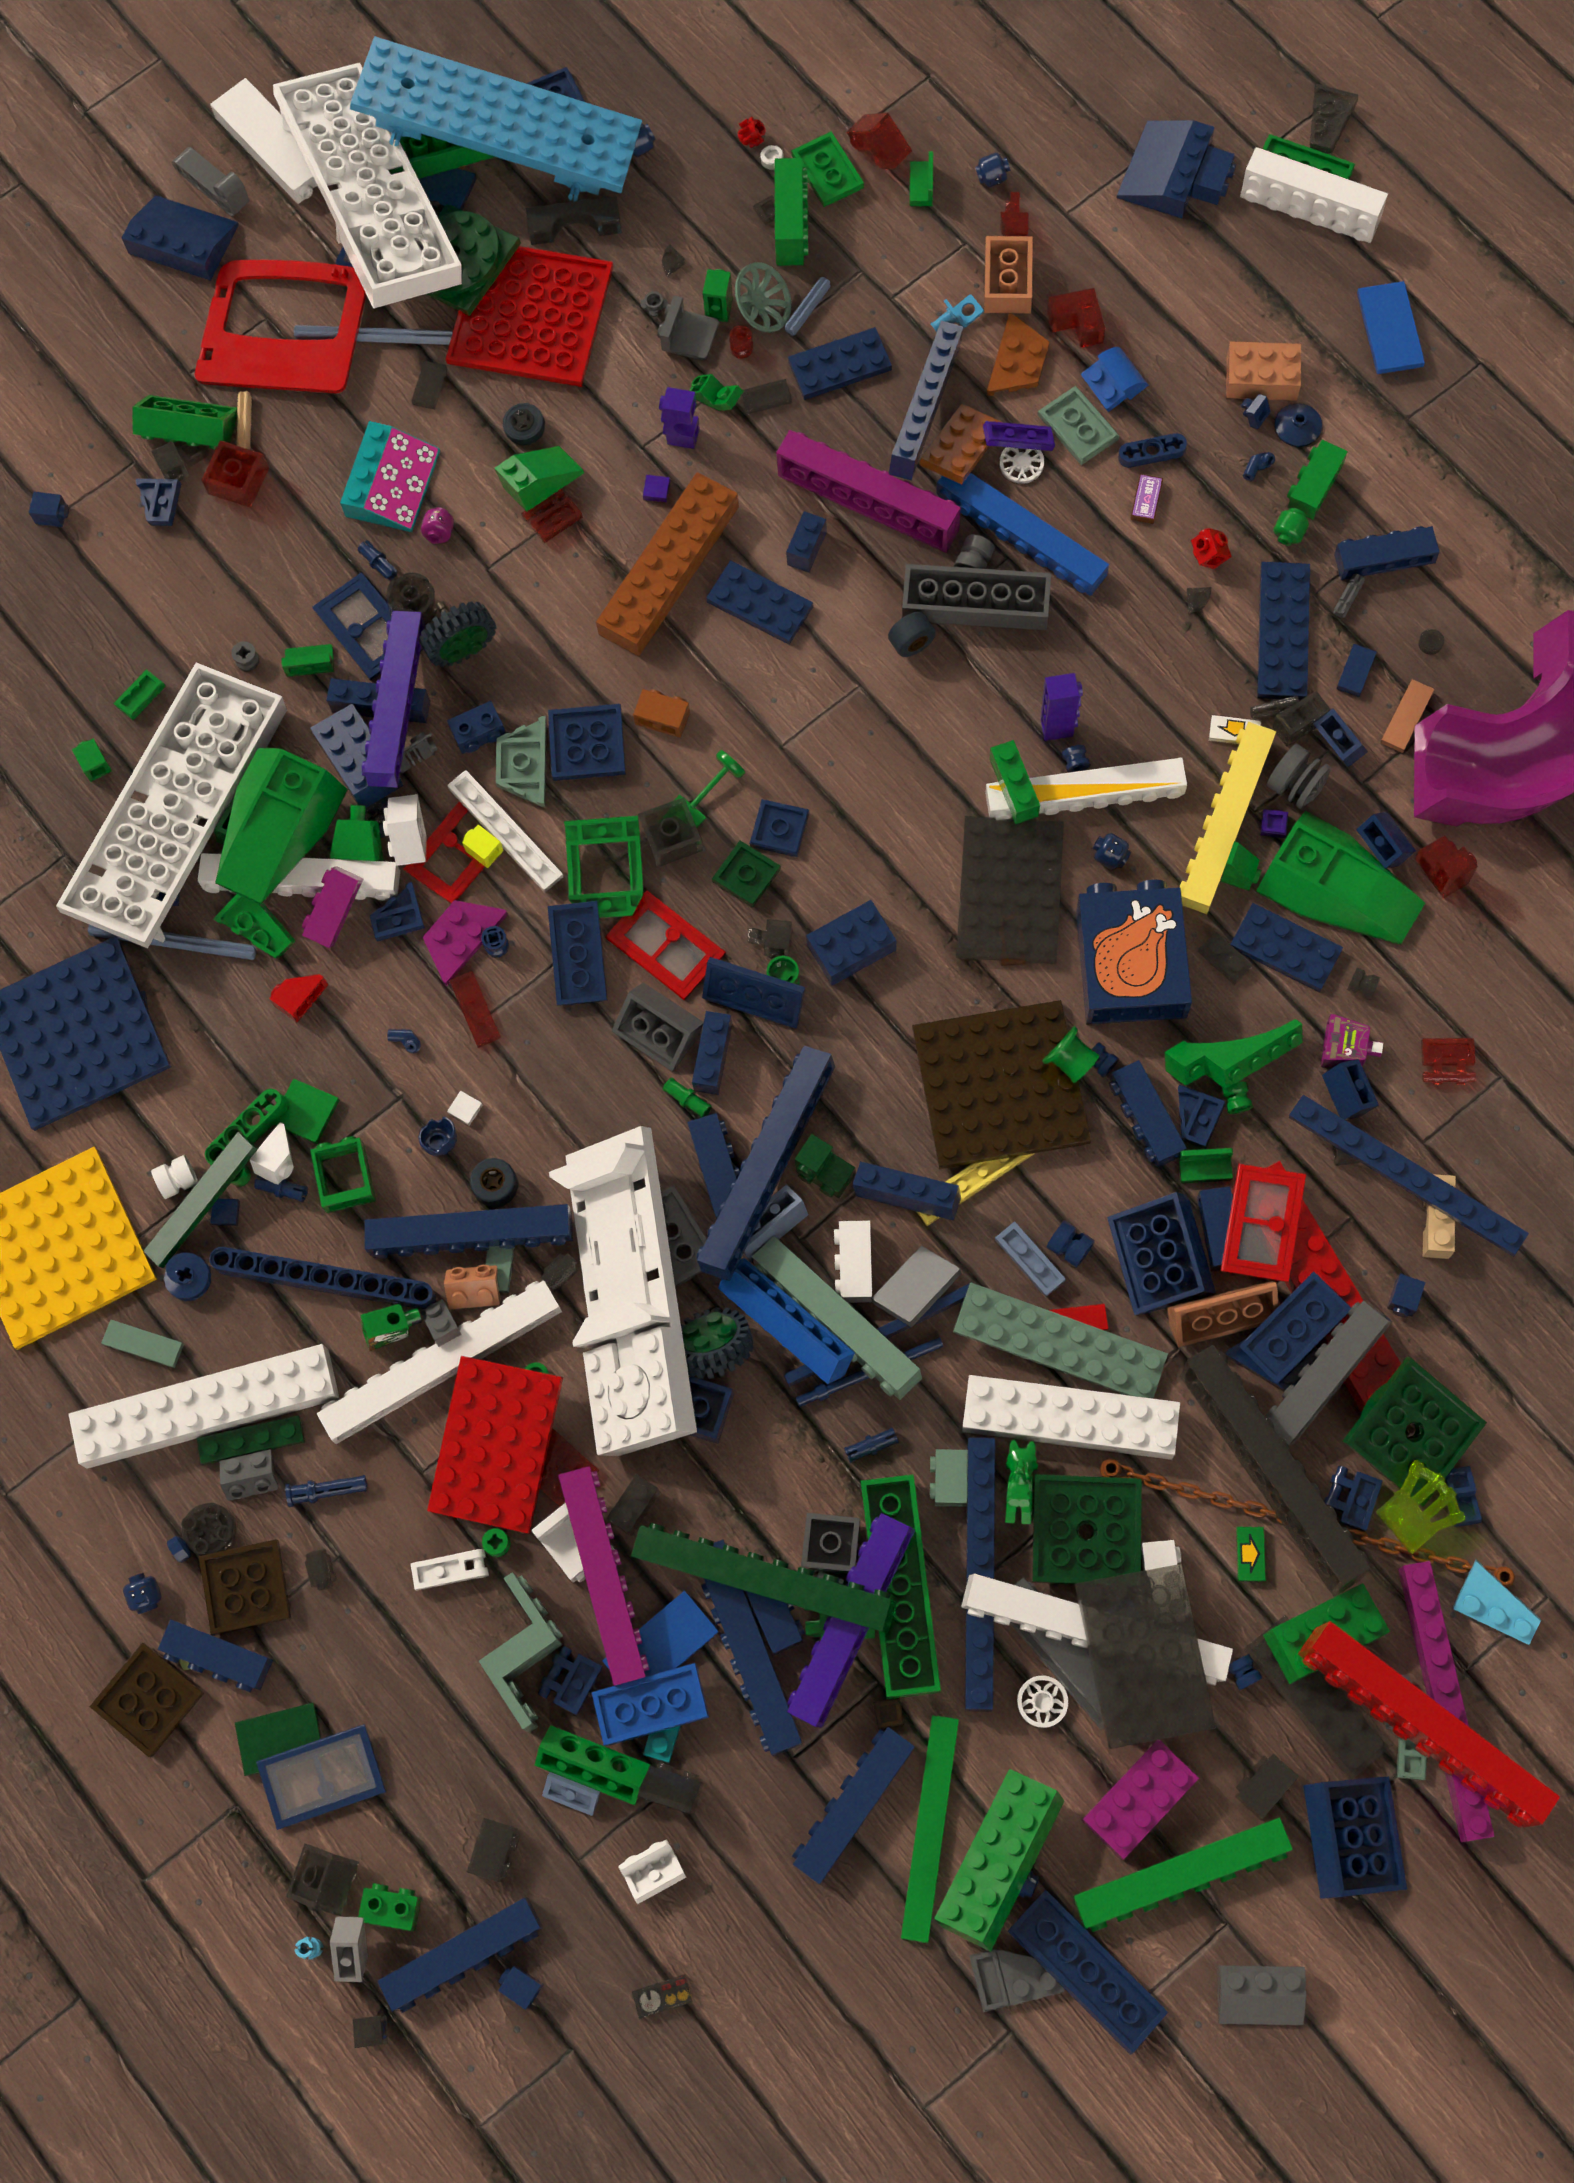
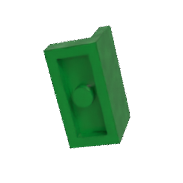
(921, 182)
(308, 660)
(1205, 1165)

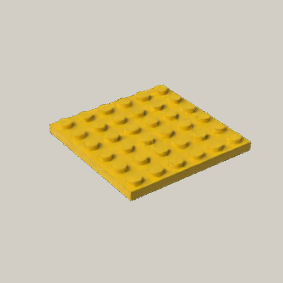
(65, 1248)

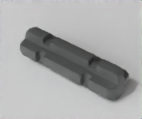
(1349, 595)

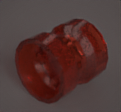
(741, 342)

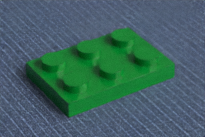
(828, 169)

